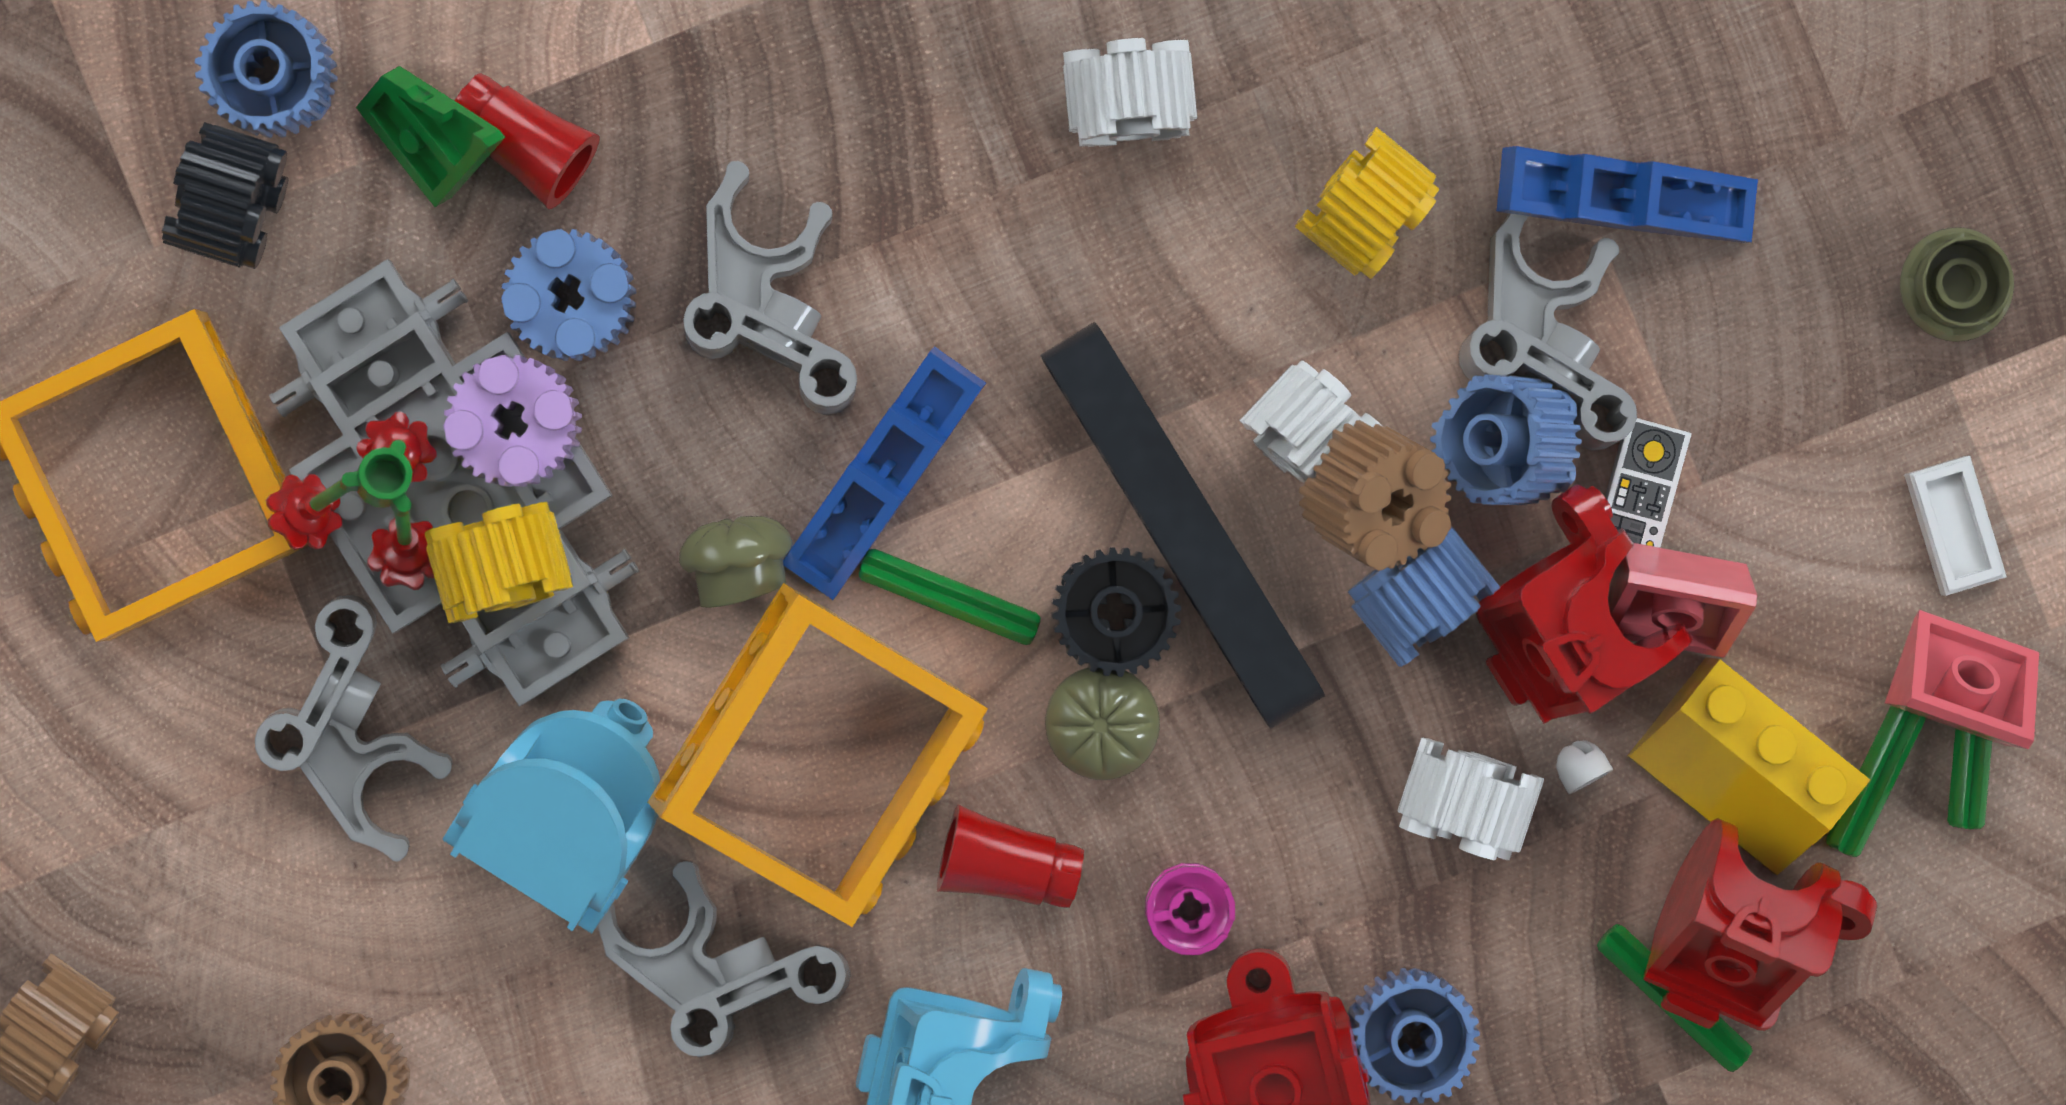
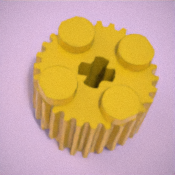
(1368, 204)
(499, 561)

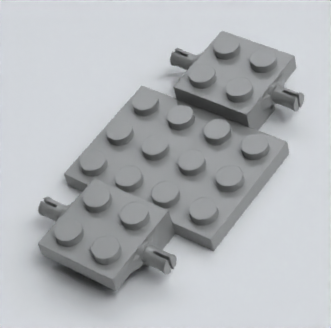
(382, 353)

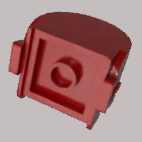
(1557, 624)
(1742, 942)
(1274, 1044)

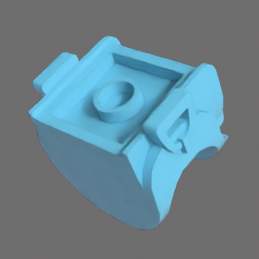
(565, 810)
(944, 1045)

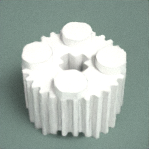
(1130, 92)
(1299, 418)
(1470, 799)

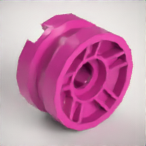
(1167, 894)

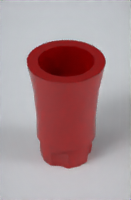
(538, 145)
(1007, 862)

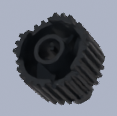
(225, 196)
(1139, 584)

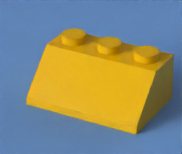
(1748, 764)

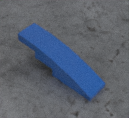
(1627, 194)
(883, 473)

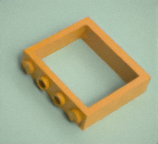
(243, 432)
(736, 704)

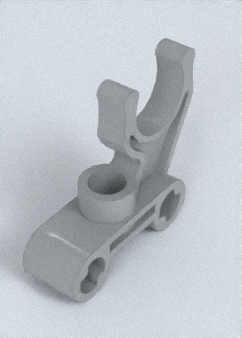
(757, 313)
(1539, 346)
(329, 722)
(723, 985)

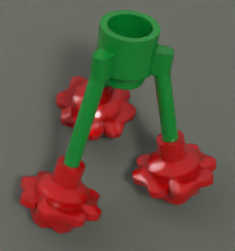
(389, 465)

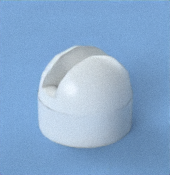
(1581, 765)

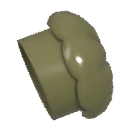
(1956, 284)
(736, 559)
(1102, 724)

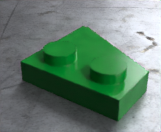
(428, 133)

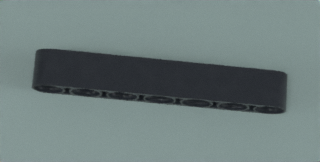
(1182, 525)

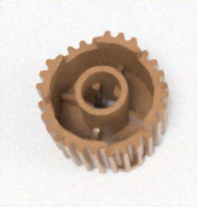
(1378, 495)
(49, 1028)
(345, 1044)

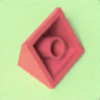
(1673, 587)
(1967, 681)

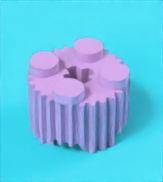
(476, 427)

